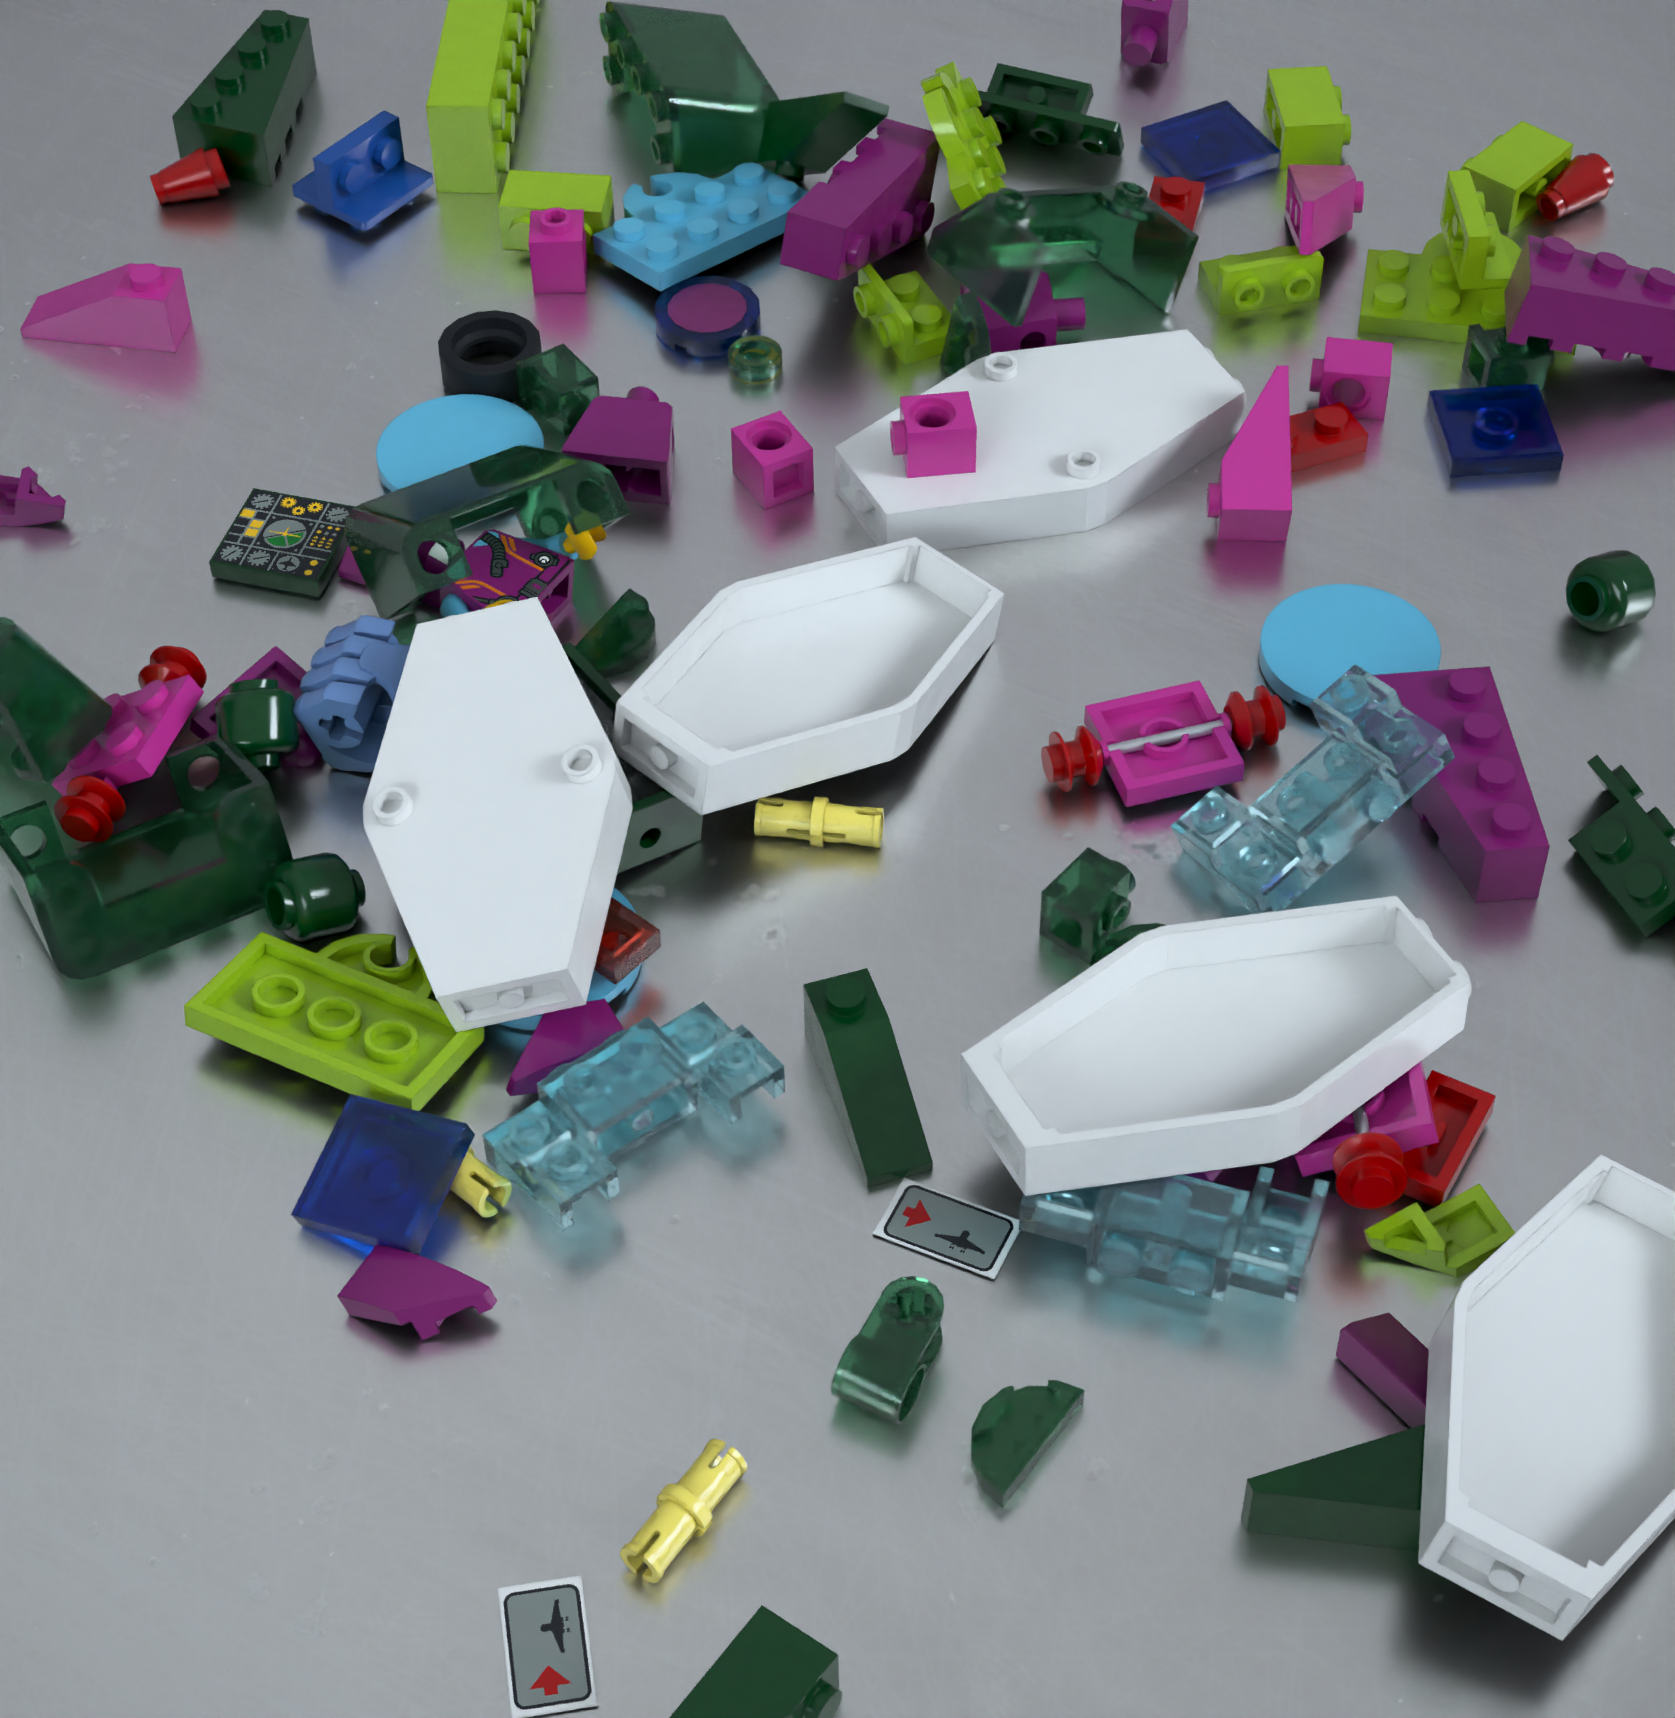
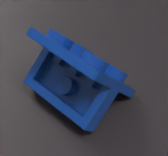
(364, 175)

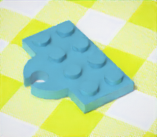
(695, 222)

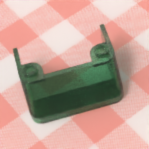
(1012, 233)

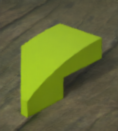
(1447, 1238)

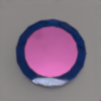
(707, 315)

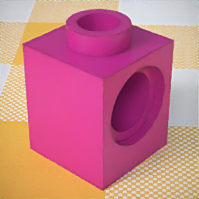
(558, 251)
(1354, 374)
(935, 434)
(772, 460)

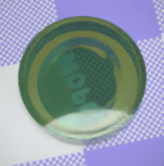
(755, 360)

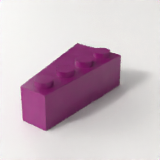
(866, 205)
(1591, 303)
(1483, 795)

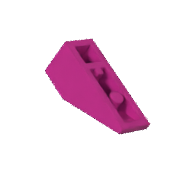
(1321, 204)
(119, 308)
(1255, 473)

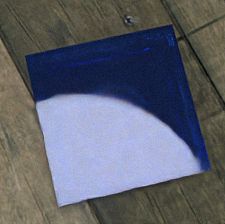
(1211, 145)
(1494, 430)
(383, 1174)

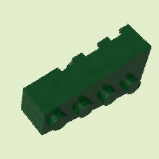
(251, 98)

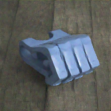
(352, 692)

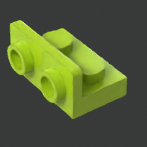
(1472, 235)
(1261, 279)
(904, 312)

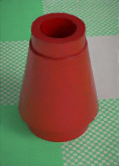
(191, 177)
(1576, 186)

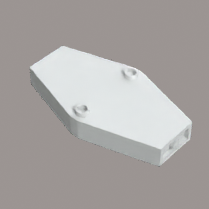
(1059, 442)
(806, 674)
(498, 815)
(1213, 1044)
(1556, 1404)

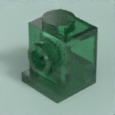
(1494, 362)
(557, 387)
(1086, 904)

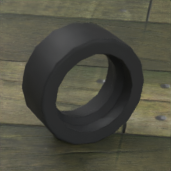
(486, 334)

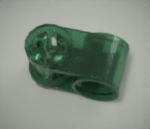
(893, 1350)

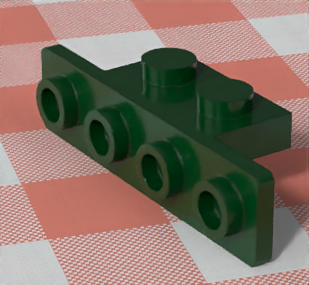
(1048, 110)
(1631, 851)

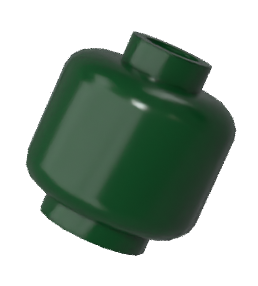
(1610, 591)
(258, 721)
(314, 897)

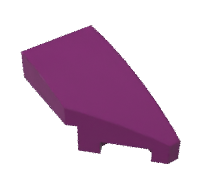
(26, 502)
(561, 1040)
(411, 1288)

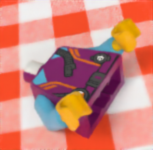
(515, 570)

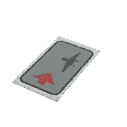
(948, 1228)
(547, 1647)

